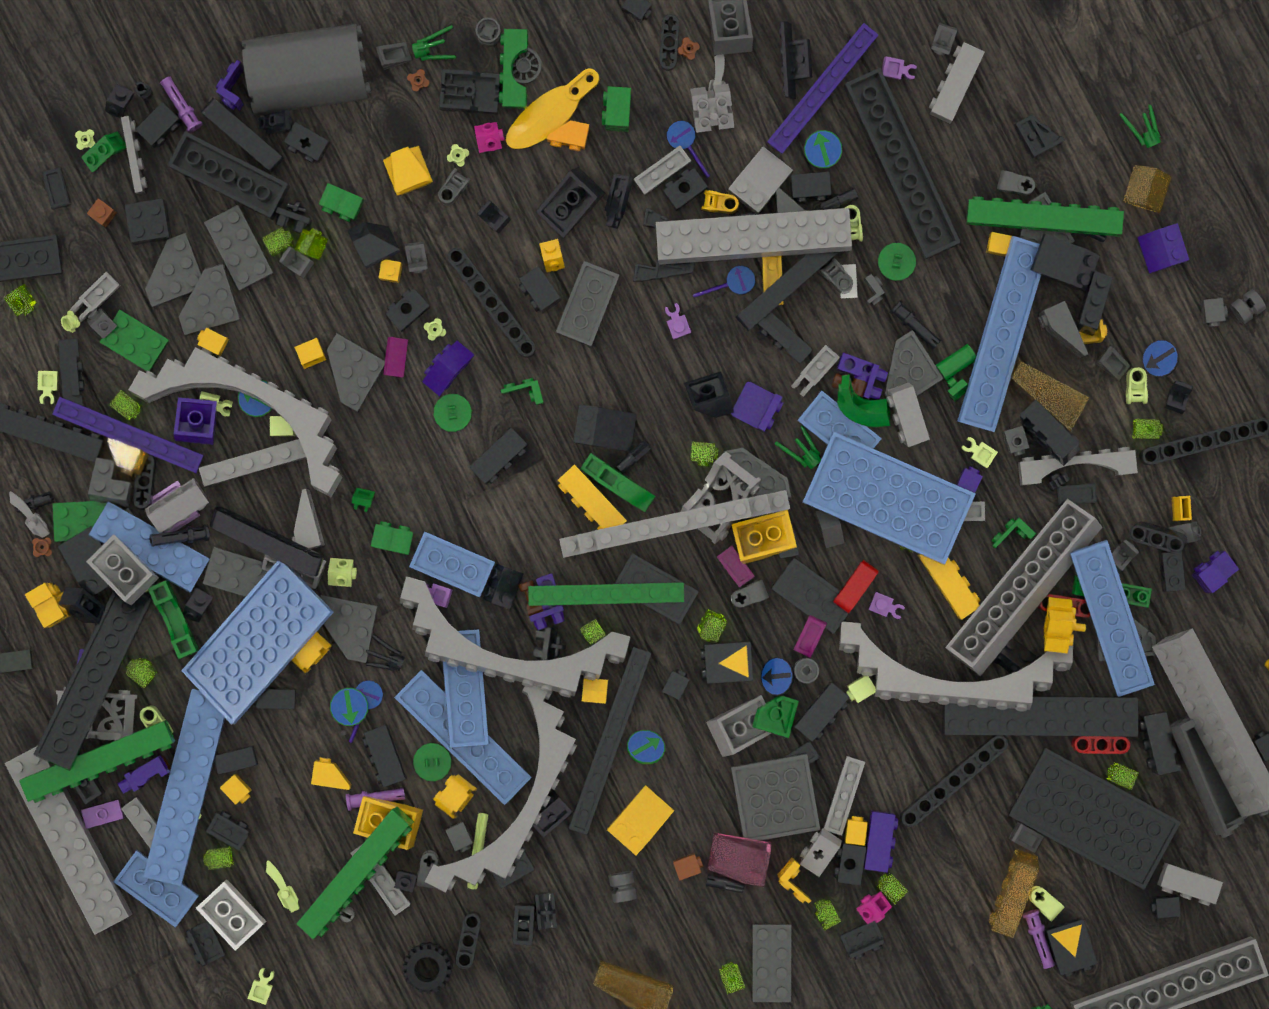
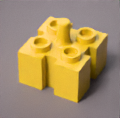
(45, 603)
(1059, 625)

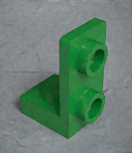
(103, 150)
(535, 393)
(1023, 531)

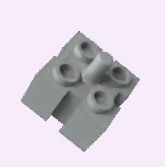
(712, 108)

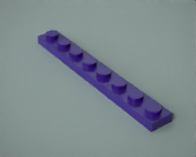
(822, 88)
(128, 434)

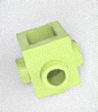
(341, 572)

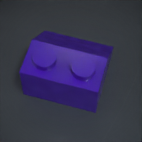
(1163, 248)
(195, 421)

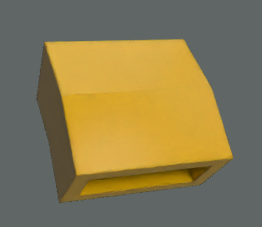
(310, 353)
(1181, 508)
(594, 690)

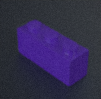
(880, 841)

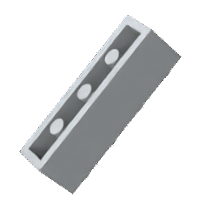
(956, 83)

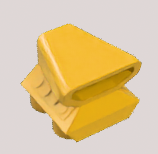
(407, 170)

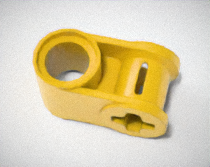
(718, 202)

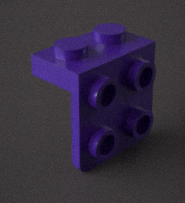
(226, 84)
(757, 406)

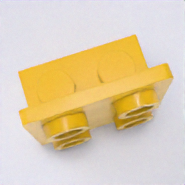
(789, 871)

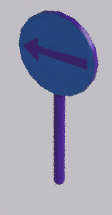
(683, 135)
(739, 280)
(373, 695)

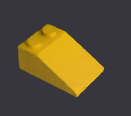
(764, 536)
(374, 810)
(640, 820)

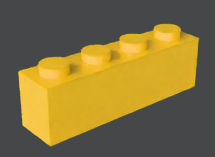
(590, 498)
(952, 586)

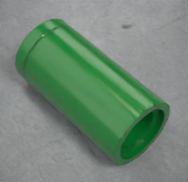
(956, 362)

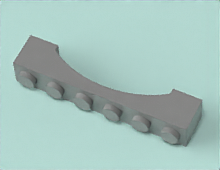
(1120, 462)
(251, 463)

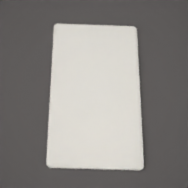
(844, 284)

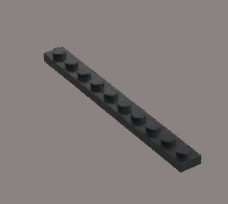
(610, 740)

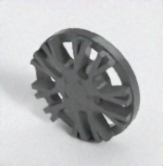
(524, 66)

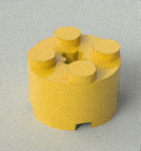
(311, 652)
(455, 795)

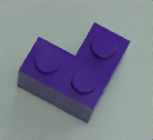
(447, 367)
(1214, 572)

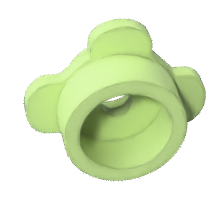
(80, 138)
(457, 150)
(70, 322)
(435, 324)

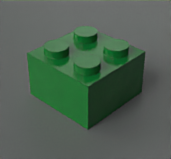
(617, 109)

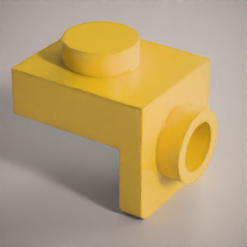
(552, 255)
(1098, 336)

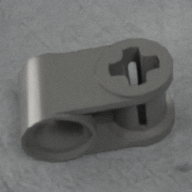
(1011, 183)
(453, 186)
(836, 275)
(753, 593)
(425, 868)

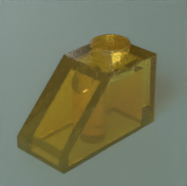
(127, 457)

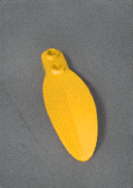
(549, 112)

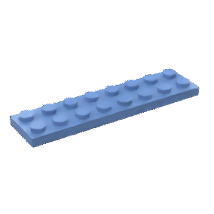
(1112, 618)
(487, 763)

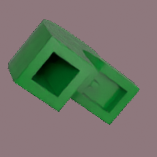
(859, 410)

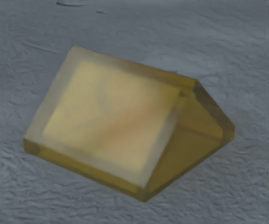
(1147, 188)

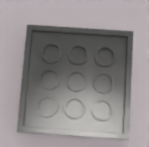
(775, 797)

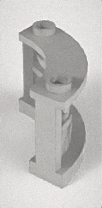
(721, 469)
(116, 731)

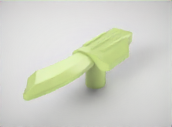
(286, 893)

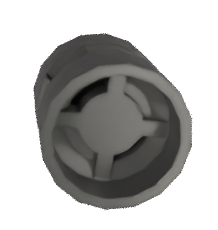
(488, 32)
(1243, 311)
(806, 670)
(622, 886)

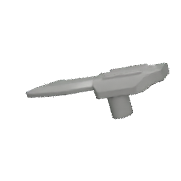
(719, 70)
(33, 521)

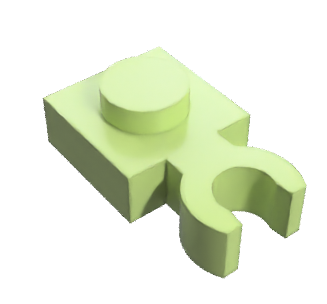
(48, 383)
(220, 404)
(981, 454)
(261, 989)

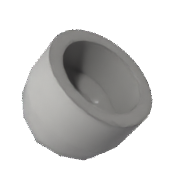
(349, 911)

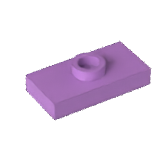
(102, 814)

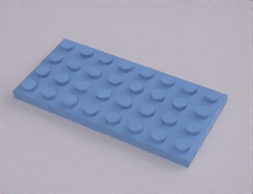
(889, 498)
(257, 641)

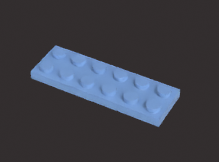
(171, 561)
(465, 702)

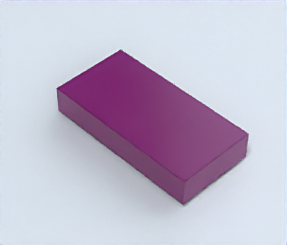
(395, 357)
(737, 570)
(810, 636)

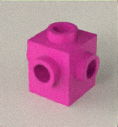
(488, 137)
(873, 907)

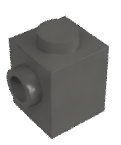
(1213, 311)
(1016, 440)

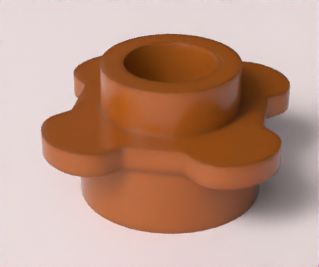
(690, 54)
(420, 74)
(37, 547)

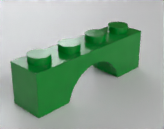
(515, 43)
(178, 628)

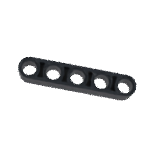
(242, 135)

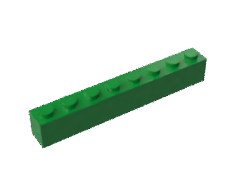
(1045, 217)
(605, 594)
(98, 760)
(355, 872)

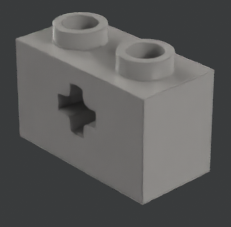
(816, 861)

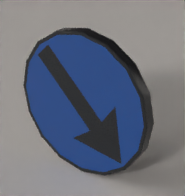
(1160, 358)
(777, 676)

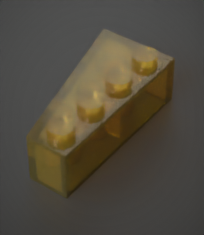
(1053, 395)
(1014, 893)
(633, 988)

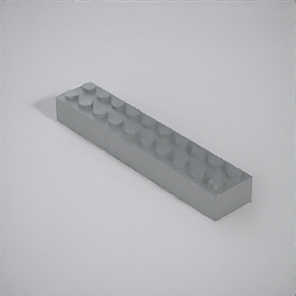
(754, 236)
(1023, 587)
(1215, 721)
(73, 849)
(1184, 981)

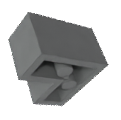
(105, 487)

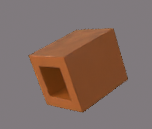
(101, 213)
(687, 866)

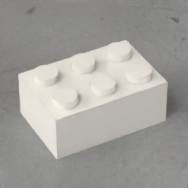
(231, 914)

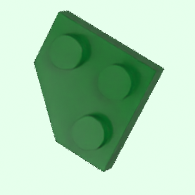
(776, 716)

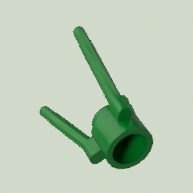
(422, 47)
(1150, 137)
(811, 457)

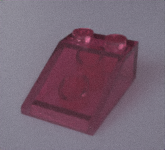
(740, 858)

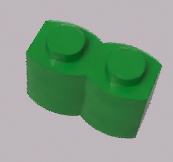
(341, 202)
(392, 538)

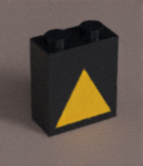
(727, 662)
(1071, 947)

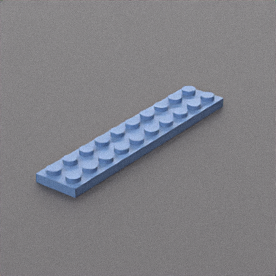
(1001, 337)
(185, 791)

